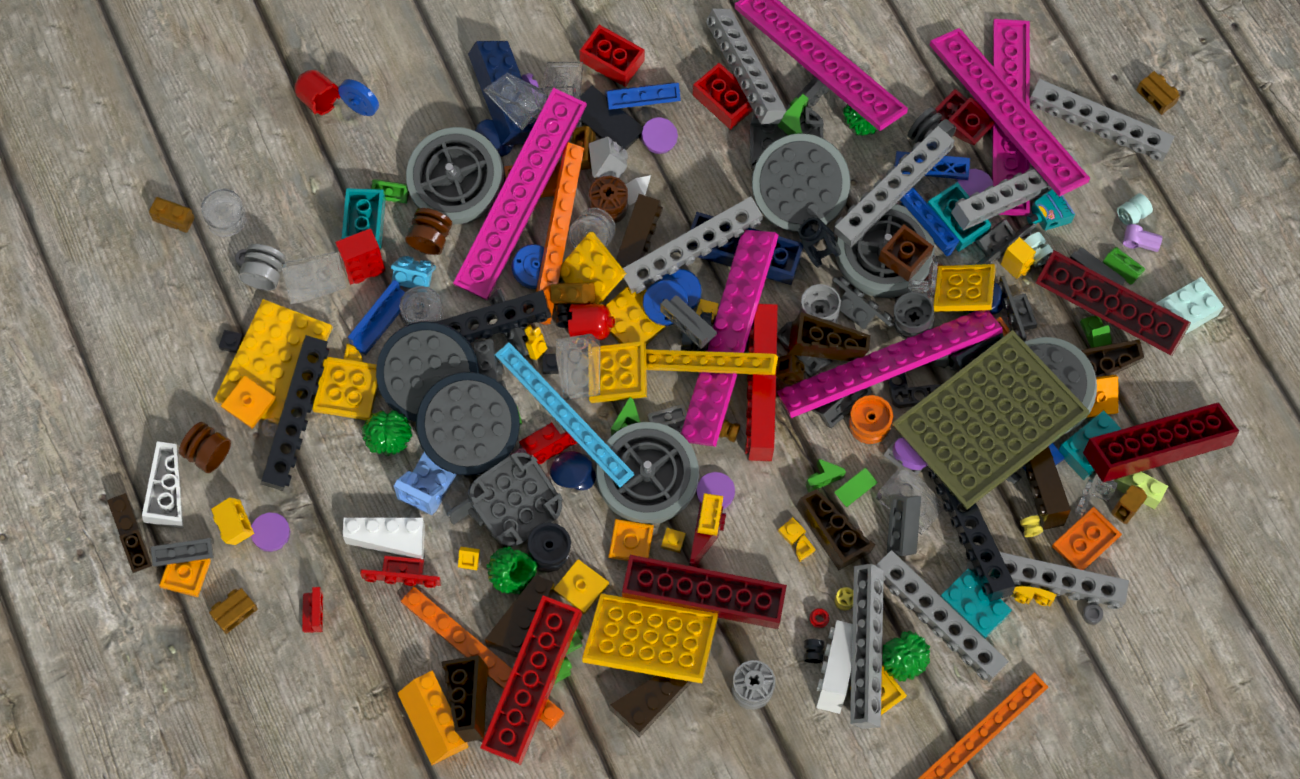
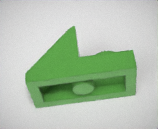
(1096, 332)
(627, 415)
(829, 474)

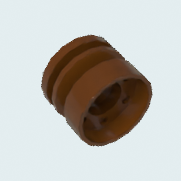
(617, 203)
(428, 231)
(204, 447)

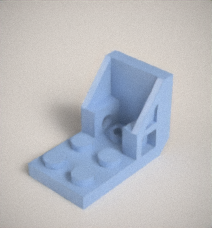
(424, 486)

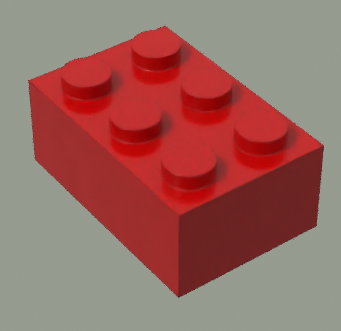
(612, 55)
(722, 96)
(360, 256)

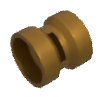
(735, 427)

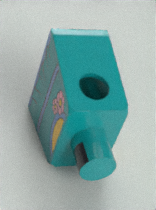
(1051, 211)

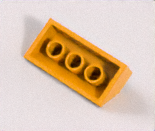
(431, 717)

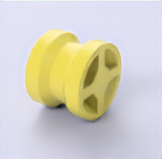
(1031, 526)
(844, 594)

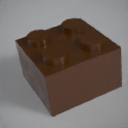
(906, 252)

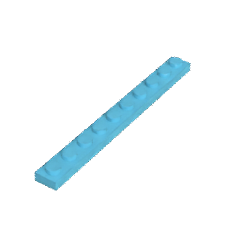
(564, 415)

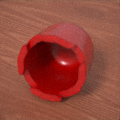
(316, 91)
(590, 319)

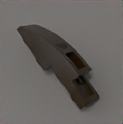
(130, 533)

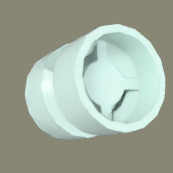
(1135, 209)
(1043, 251)

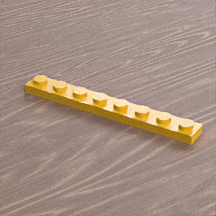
(711, 362)

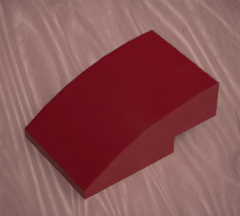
(967, 115)

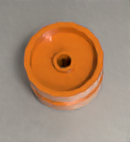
(870, 419)

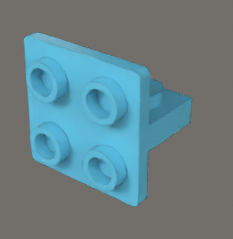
(411, 272)

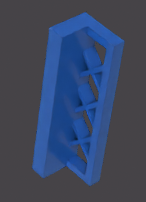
(643, 95)
(950, 165)
(941, 234)
(377, 319)

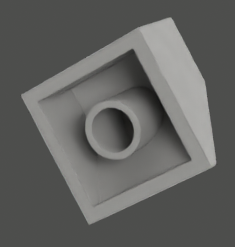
(607, 158)

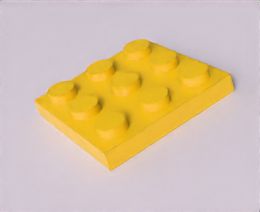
(592, 264)
(964, 287)
(630, 318)
(622, 372)
(346, 389)

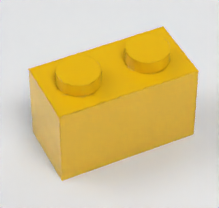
(1018, 258)
(232, 521)

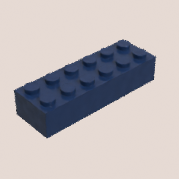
(490, 63)
(783, 262)

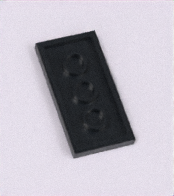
(608, 123)

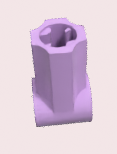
(1136, 237)

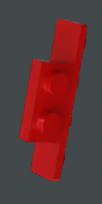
(546, 443)
(401, 570)

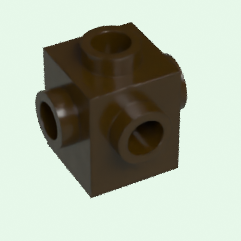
(790, 369)

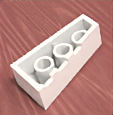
(163, 493)
(387, 535)
(836, 669)

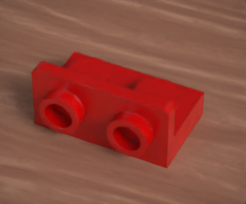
(313, 611)

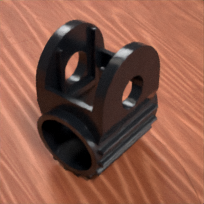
(813, 231)

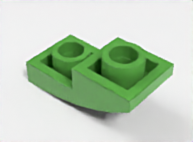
(856, 487)

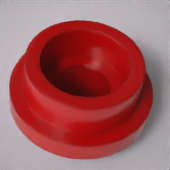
(819, 612)

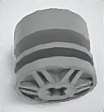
(261, 267)
(821, 302)
(757, 695)

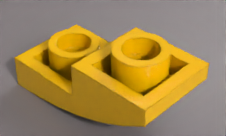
(1025, 594)

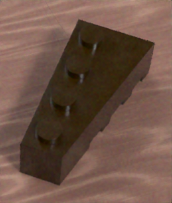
(639, 230)
(825, 339)
(1115, 357)
(1047, 490)
(834, 531)
(513, 626)
(467, 693)
(647, 702)

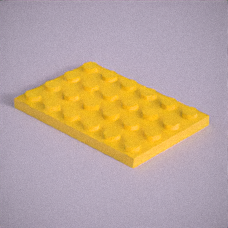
(271, 353)
(650, 638)

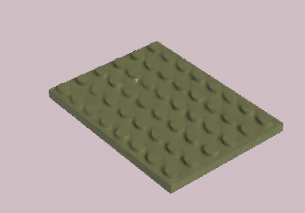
(990, 419)

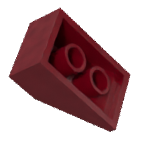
(703, 542)

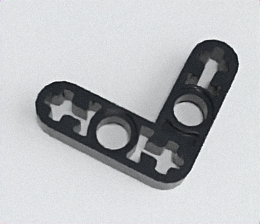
(904, 391)

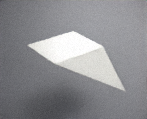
(636, 187)

